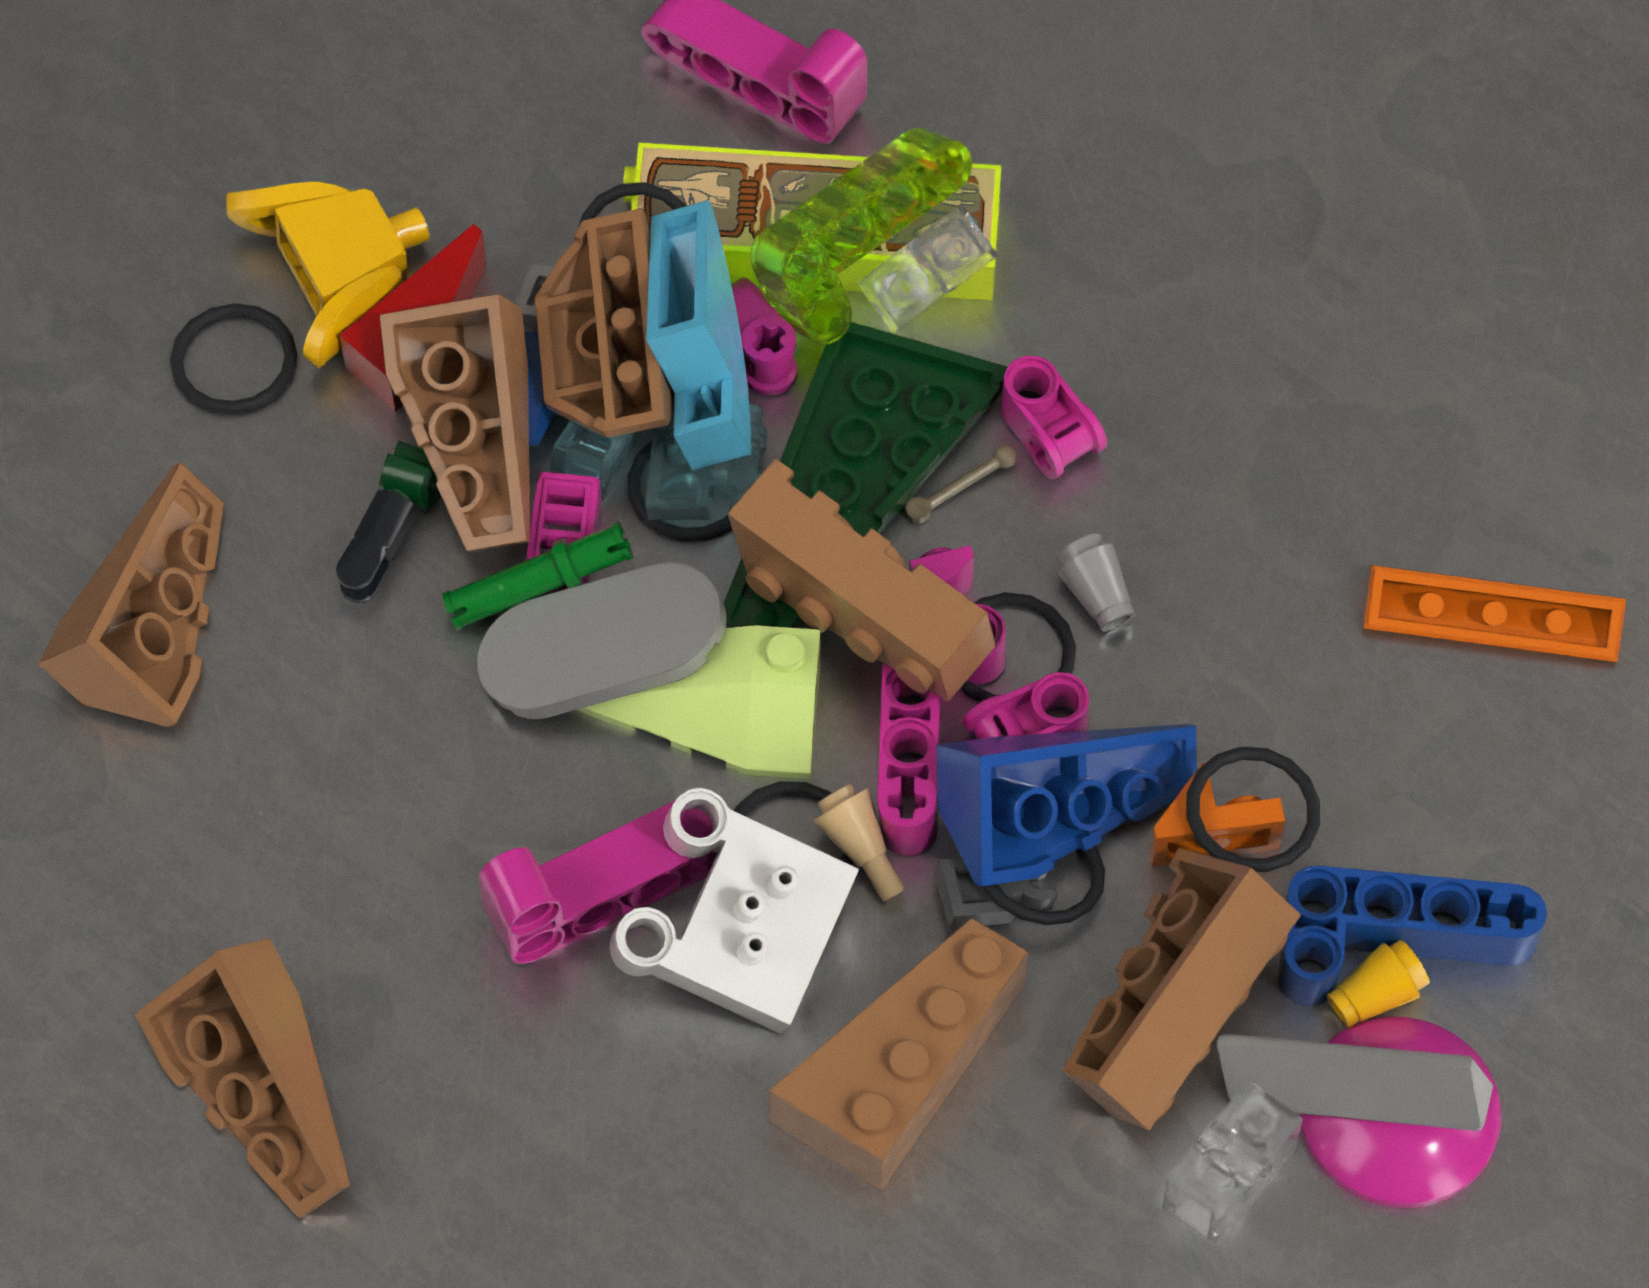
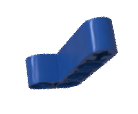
(1413, 903)

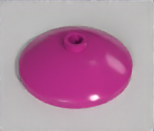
(1397, 1161)

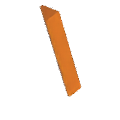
(1494, 613)

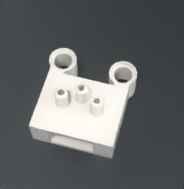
(753, 922)

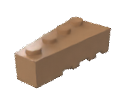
(857, 586)
(1179, 985)
(897, 1061)

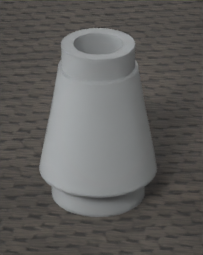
(1096, 580)

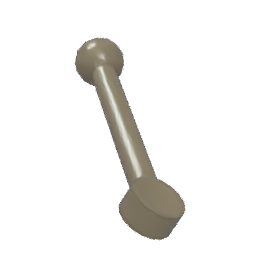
(919, 509)

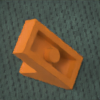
(1239, 826)

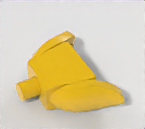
(336, 247)

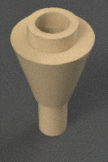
(854, 827)

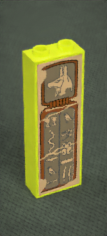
(762, 186)

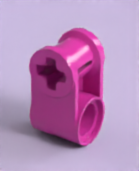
(766, 341)
(1052, 427)
(1026, 708)

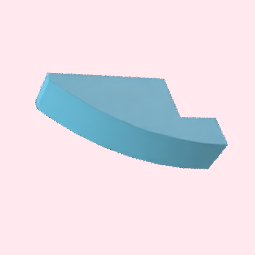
(698, 335)

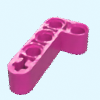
(796, 85)
(918, 731)
(589, 886)

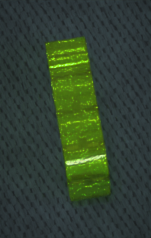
(918, 175)

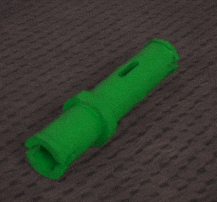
(558, 567)

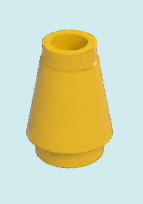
(1379, 984)

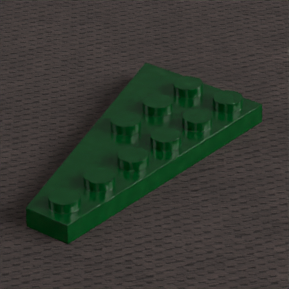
(872, 435)

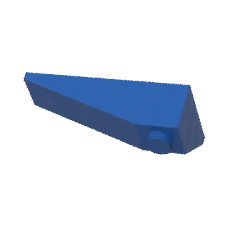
(1042, 796)

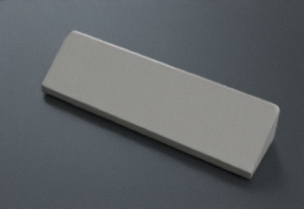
(1360, 1081)

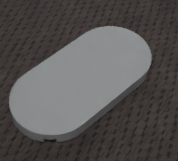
(601, 640)

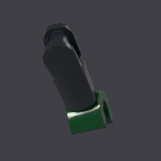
(404, 483)

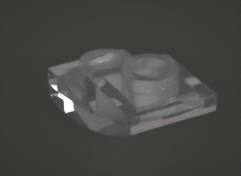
(927, 269)

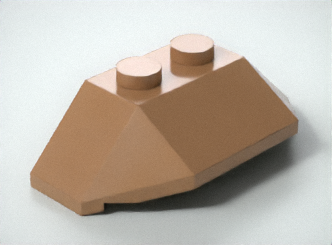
(596, 330)

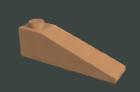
(468, 404)
(138, 618)
(248, 1054)

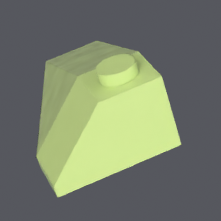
(742, 706)

